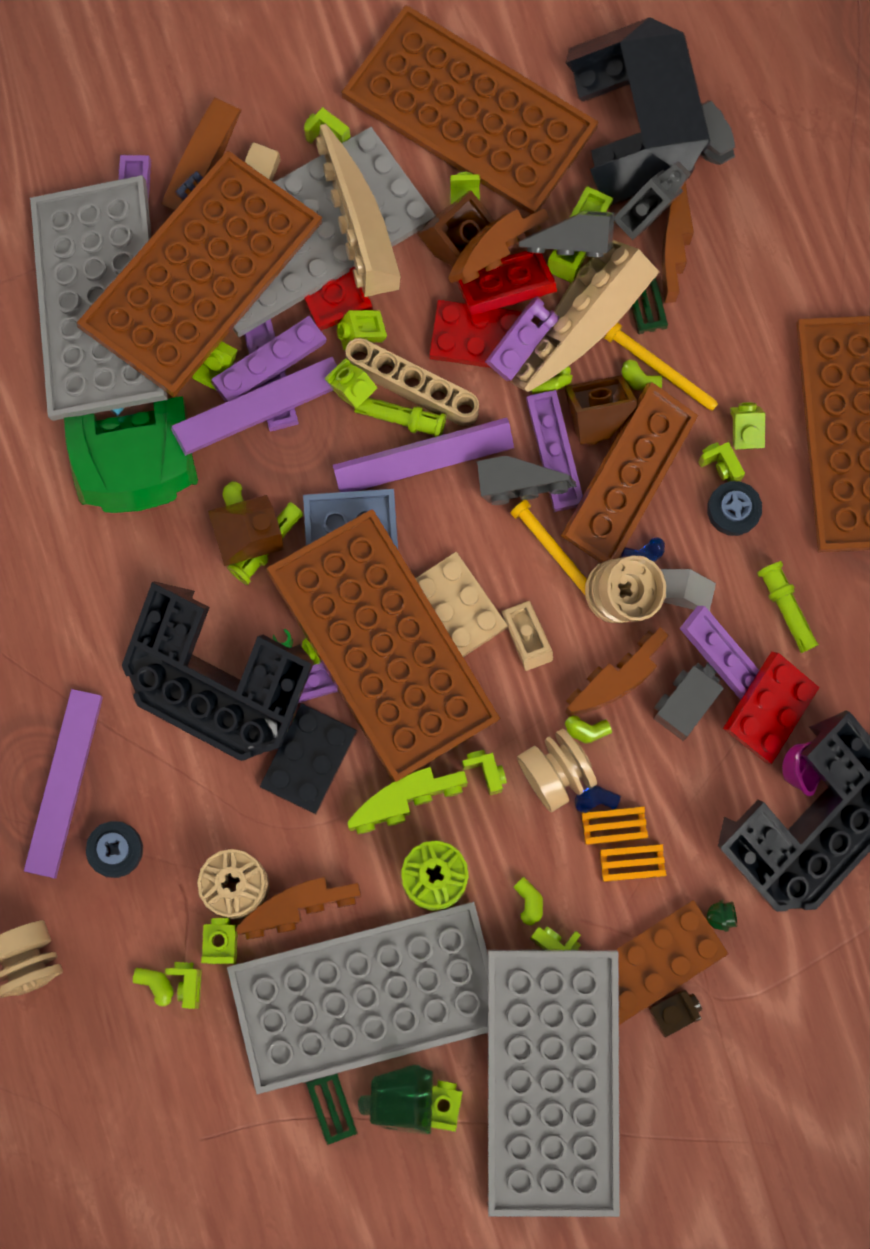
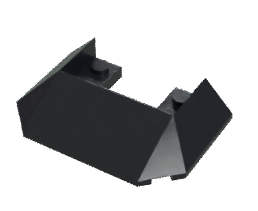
(665, 96)
(210, 704)
(827, 841)

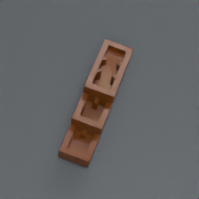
(204, 147)
(677, 234)

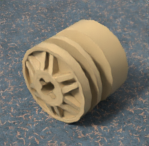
(640, 589)
(557, 770)
(249, 893)
(22, 960)

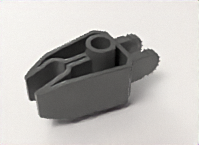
(721, 136)

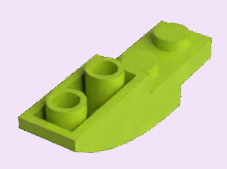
(392, 802)

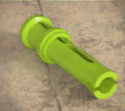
(414, 418)
(245, 569)
(782, 594)

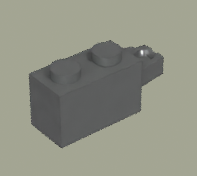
(652, 200)
(689, 701)

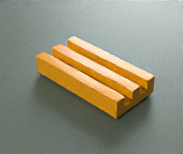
(641, 823)
(660, 861)

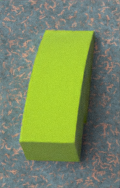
(567, 266)

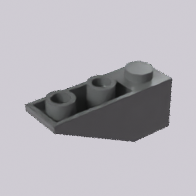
(582, 232)
(512, 478)

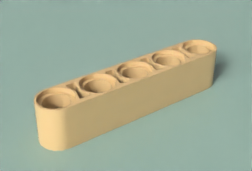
(422, 392)

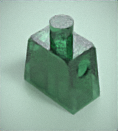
(400, 1100)

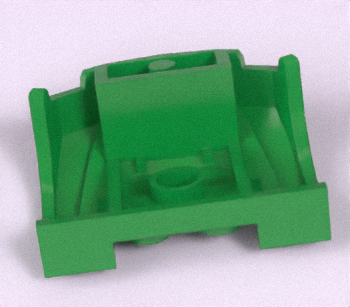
(130, 458)

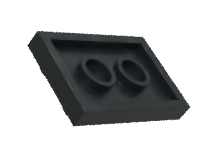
(308, 759)

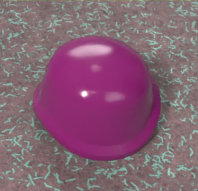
(798, 771)

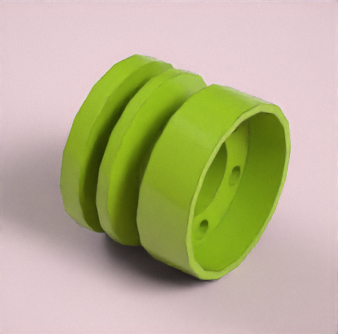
(416, 880)

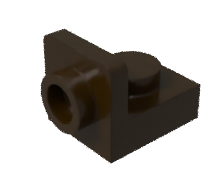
(676, 1012)

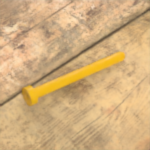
(661, 367)
(522, 511)

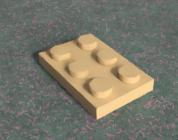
(461, 604)

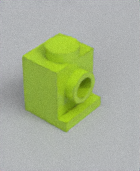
(350, 383)
(228, 951)
(448, 1119)

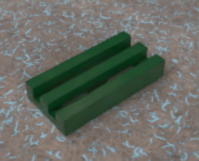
(650, 325)
(319, 1111)

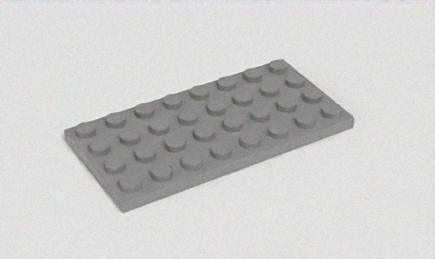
(79, 249)
(325, 252)
(363, 997)
(553, 1083)

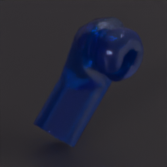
(653, 550)
(593, 797)

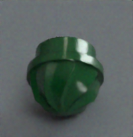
(722, 915)

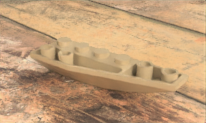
(359, 219)
(588, 311)

